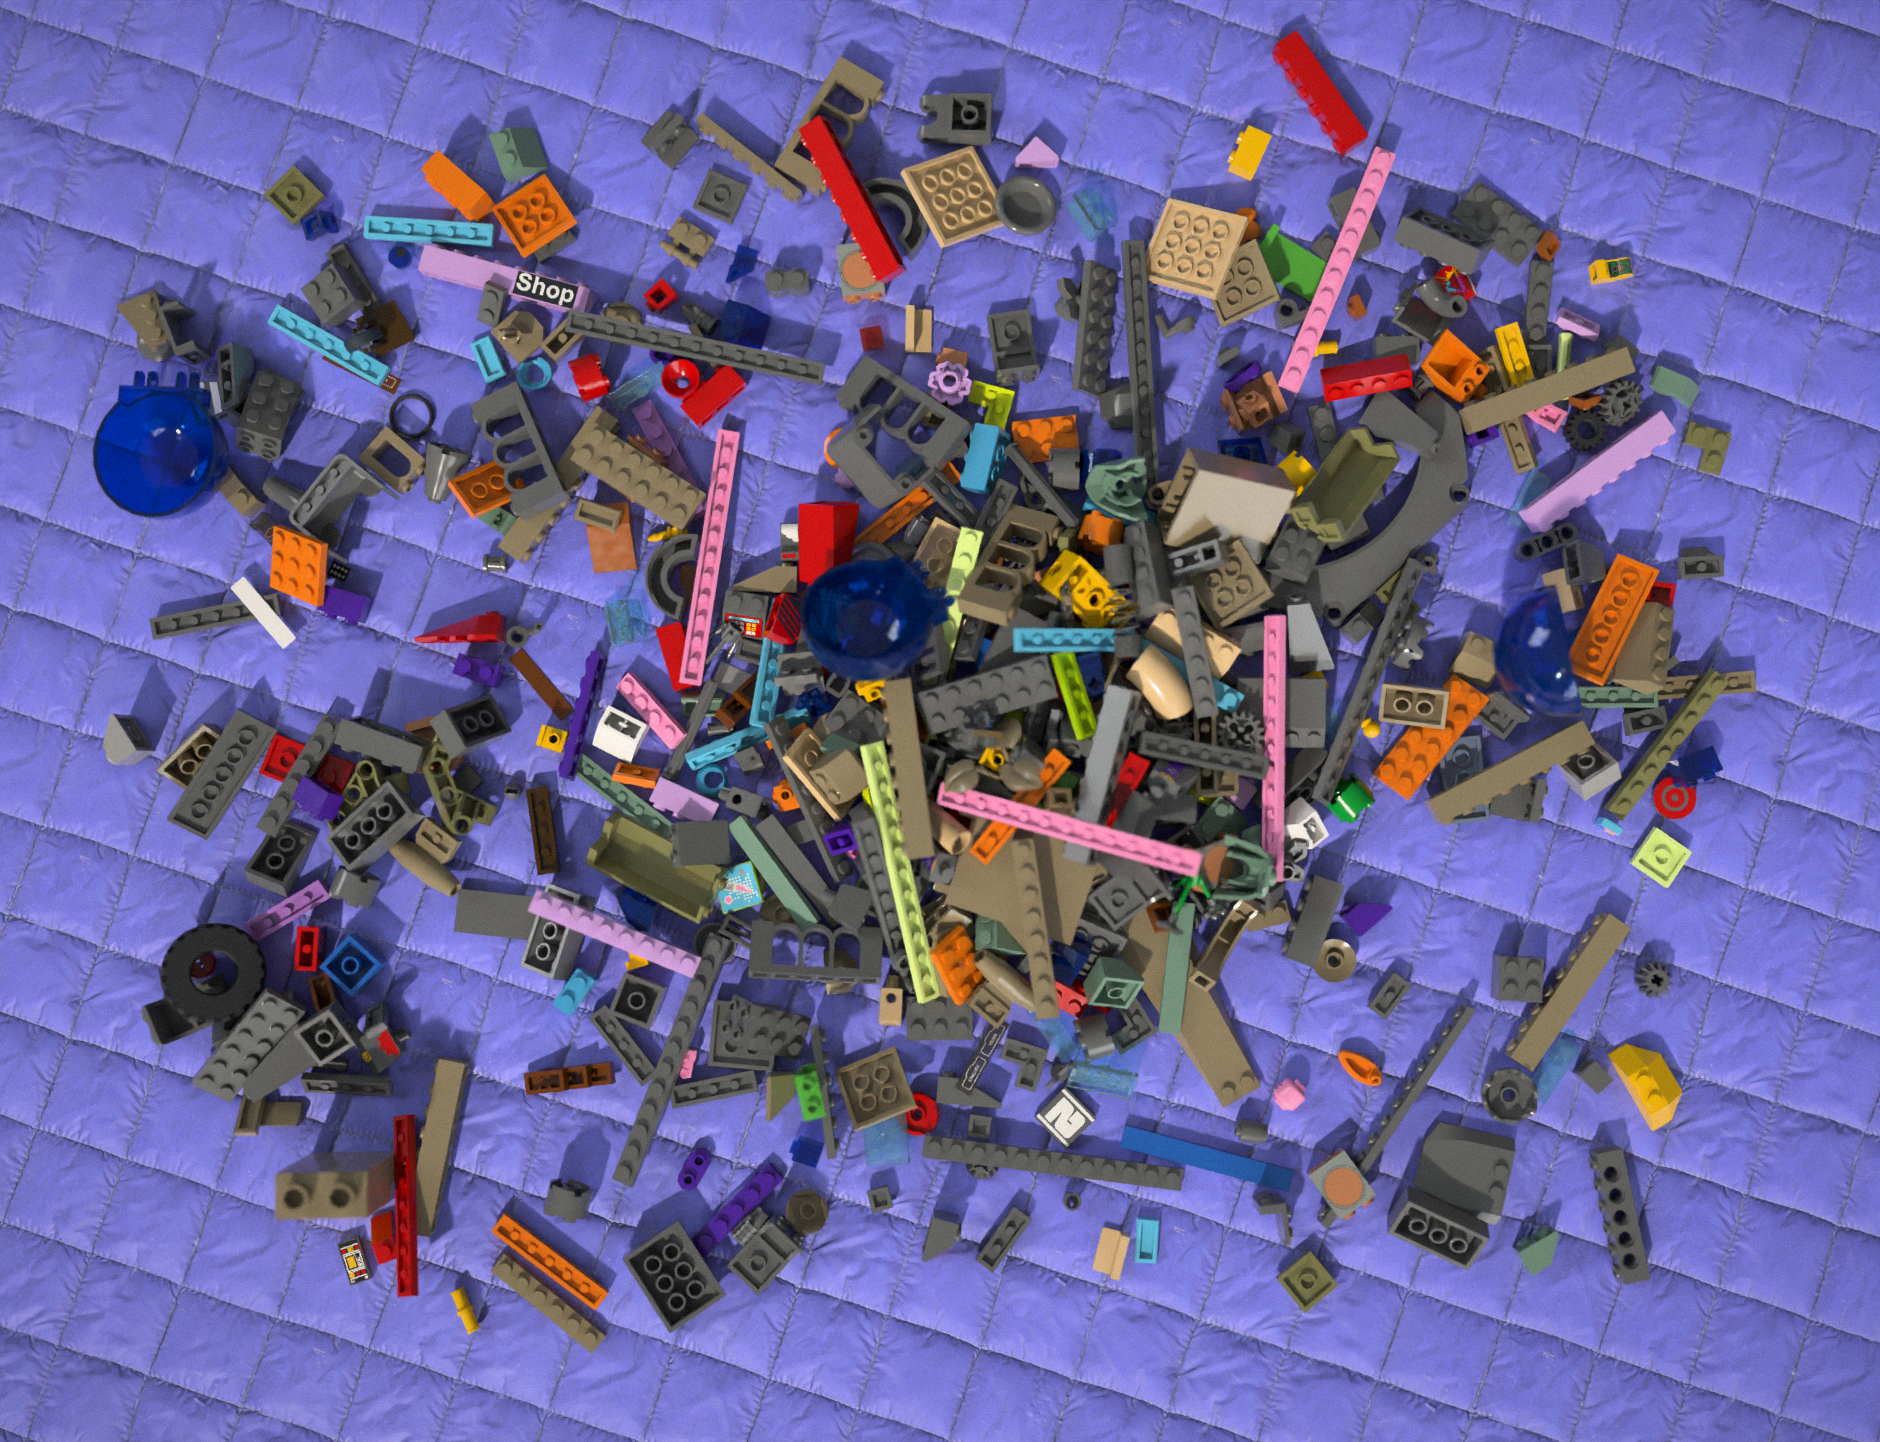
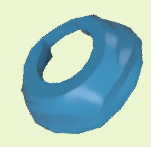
(522, 374)
(711, 792)

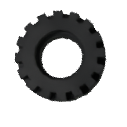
(1597, 429)

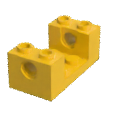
(1084, 583)

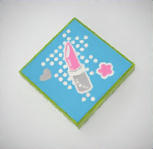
(742, 888)

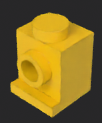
(545, 735)
(989, 755)

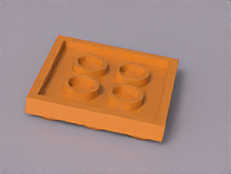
(534, 215)
(298, 565)

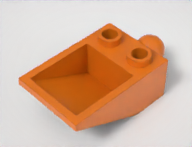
(1455, 369)

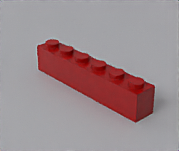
(1319, 93)

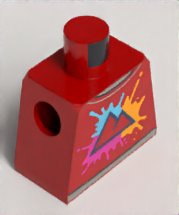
(1456, 283)

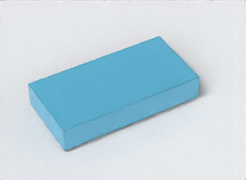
(488, 359)
(1146, 1240)

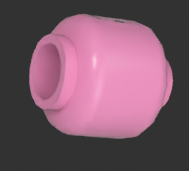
(1289, 1094)

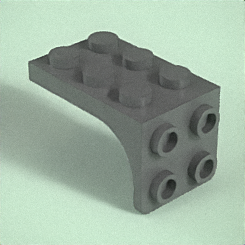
(1012, 347)
(266, 415)
(1122, 901)
(168, 1024)
(764, 1028)
(767, 1253)

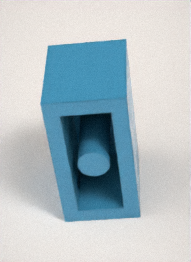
(575, 991)

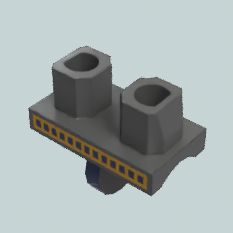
(981, 728)

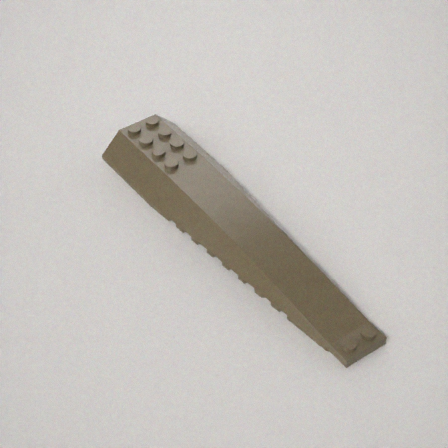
(1205, 1025)

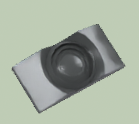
(933, 659)

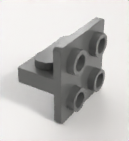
(670, 139)
(799, 673)

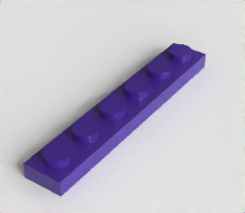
(579, 725)
(736, 1209)

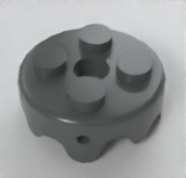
(1407, 639)
(1514, 1110)

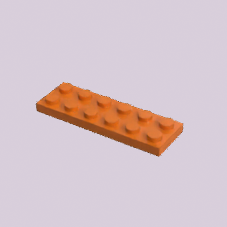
(1611, 618)
(1425, 747)

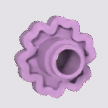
(945, 373)

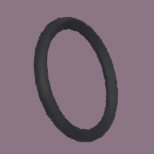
(425, 430)

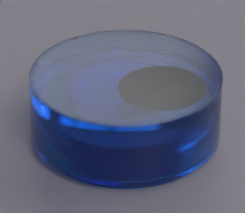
(399, 257)

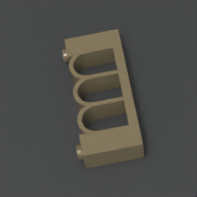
(852, 80)
(1002, 606)

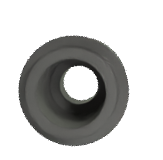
(917, 530)
(1251, 1131)

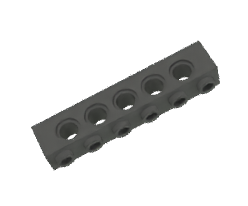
(1636, 1267)

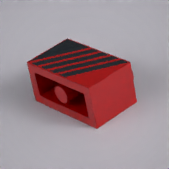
(783, 620)
(310, 947)

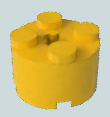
(1297, 470)

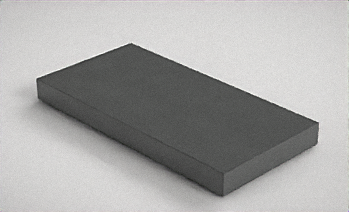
(494, 914)

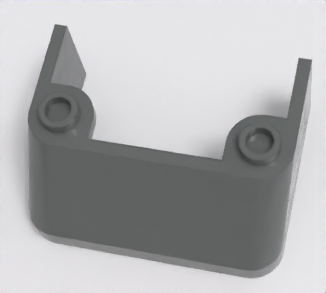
(854, 460)
(330, 497)

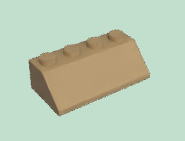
(1220, 647)

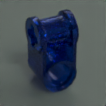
(1091, 669)

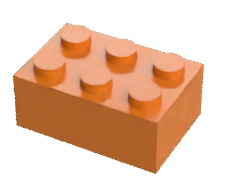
(457, 188)

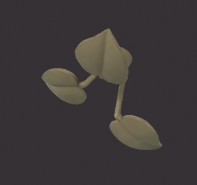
(1022, 776)

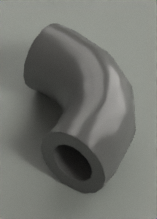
(1439, 300)

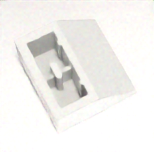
(620, 734)
(1303, 824)

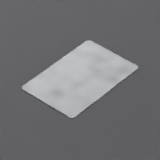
(730, 677)

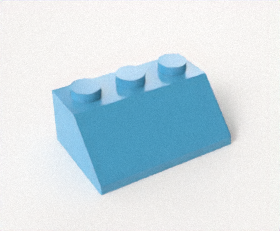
(985, 458)

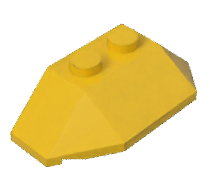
(1648, 1083)

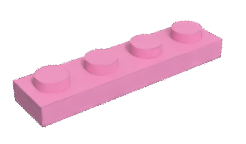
(651, 710)

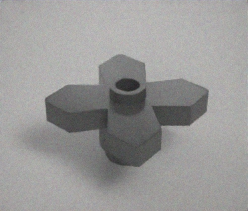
(1068, 305)
(1292, 854)

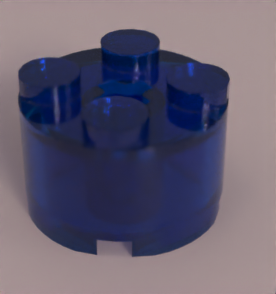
(1097, 457)

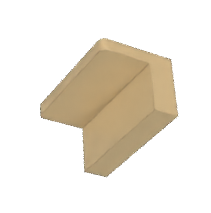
(918, 330)
(1569, 595)
(1111, 1252)

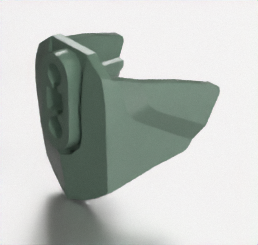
(1120, 497)
(1257, 872)

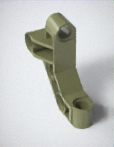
(368, 778)
(461, 805)

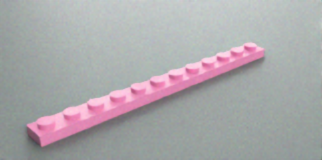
(1336, 270)
(709, 557)
(1274, 739)
(1073, 830)

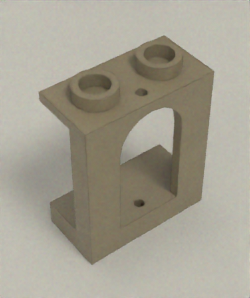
(378, 447)

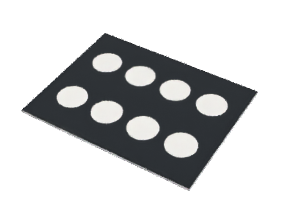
(338, 571)

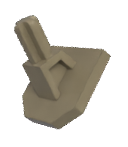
(520, 335)

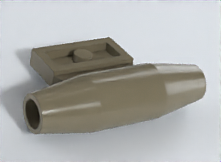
(428, 855)
(1003, 987)

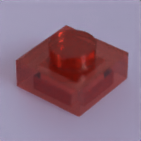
(871, 338)

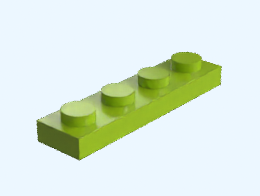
(1074, 694)

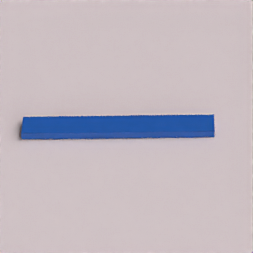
(1206, 1158)

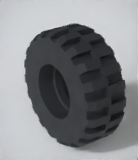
(207, 938)

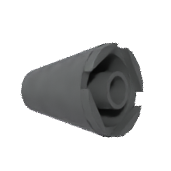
(441, 466)

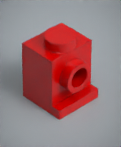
(660, 289)

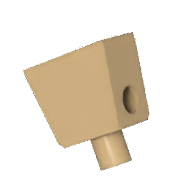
(891, 1012)

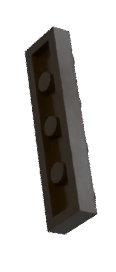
(543, 830)

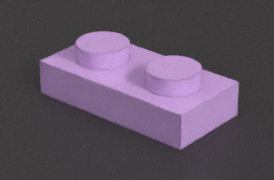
(1582, 326)

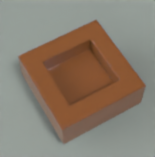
(1548, 246)
(1355, 308)
(1584, 400)

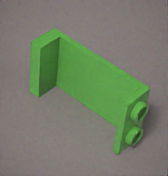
(1292, 265)
(809, 1092)

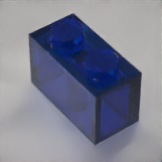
(1694, 766)
(1070, 959)

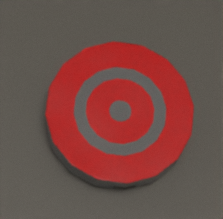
(1672, 801)

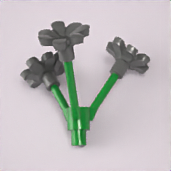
(1212, 909)

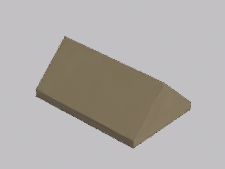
(1413, 705)
(187, 757)

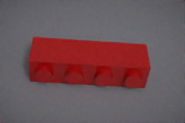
(1366, 377)

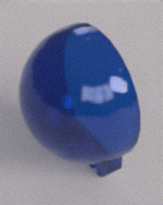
(161, 448)
(871, 617)
(1534, 655)

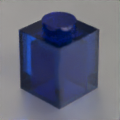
(806, 1151)

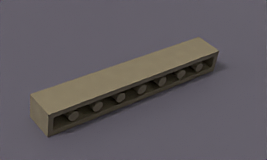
(1547, 390)
(525, 535)
(908, 767)
(1509, 772)
(1035, 928)
(1567, 990)
(438, 1139)

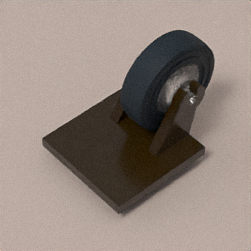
(380, 331)

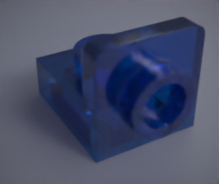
(319, 224)

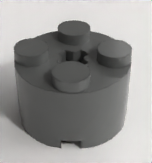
(1064, 469)
(354, 887)
(1094, 1037)
(568, 1200)

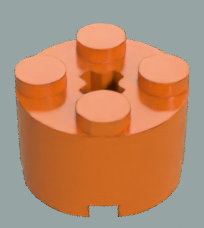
(1100, 532)

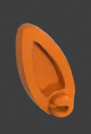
(1360, 1067)

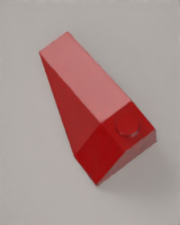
(478, 629)

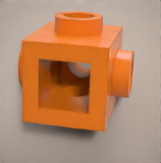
(781, 796)

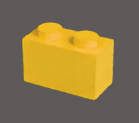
(1249, 153)

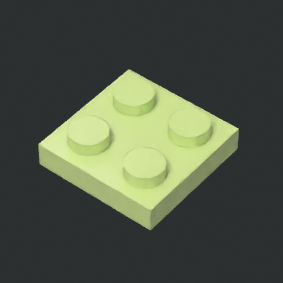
(1660, 857)

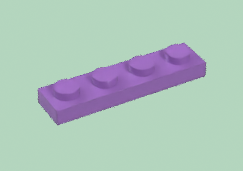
(287, 910)

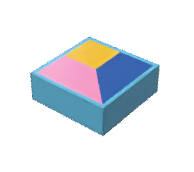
(1608, 826)

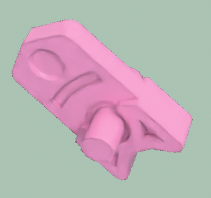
(686, 1069)

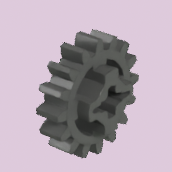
(1620, 402)
(1176, 727)

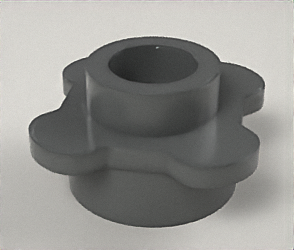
(1431, 568)

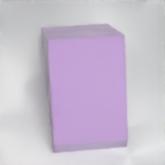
(1036, 155)

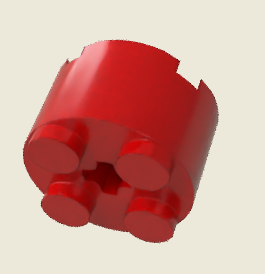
(588, 377)

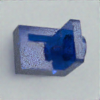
(814, 701)

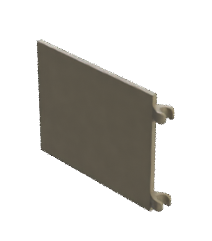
(993, 887)

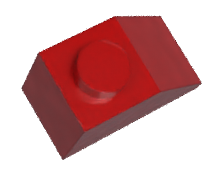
(384, 1237)

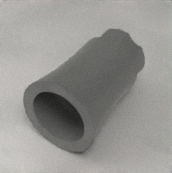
(282, 492)

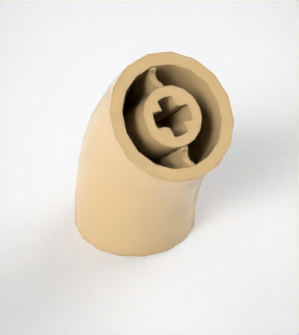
(1161, 684)

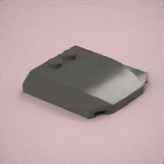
(1466, 1169)

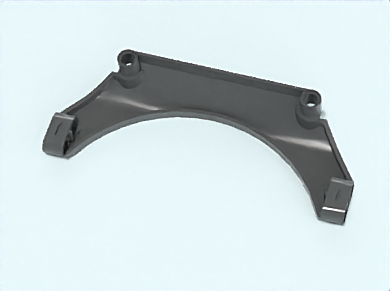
(1430, 506)

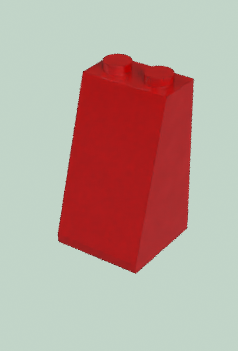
(825, 536)

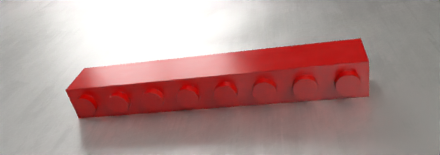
(852, 199)

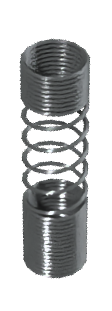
(1120, 570)

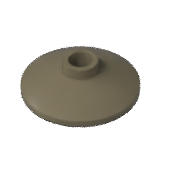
(1344, 963)

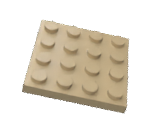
(954, 196)
(1193, 248)

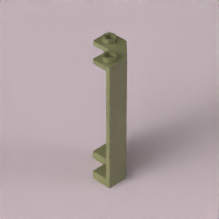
(1344, 485)
(643, 863)

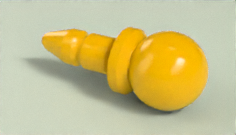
(671, 532)
(1370, 728)

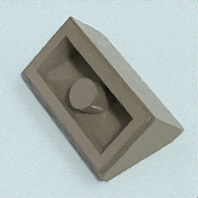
(282, 1113)

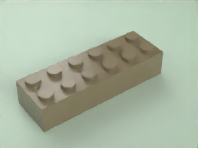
(638, 477)

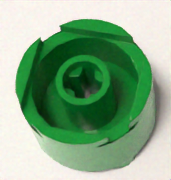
(1350, 799)

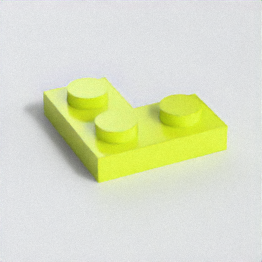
(995, 399)

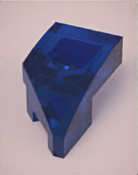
(743, 263)

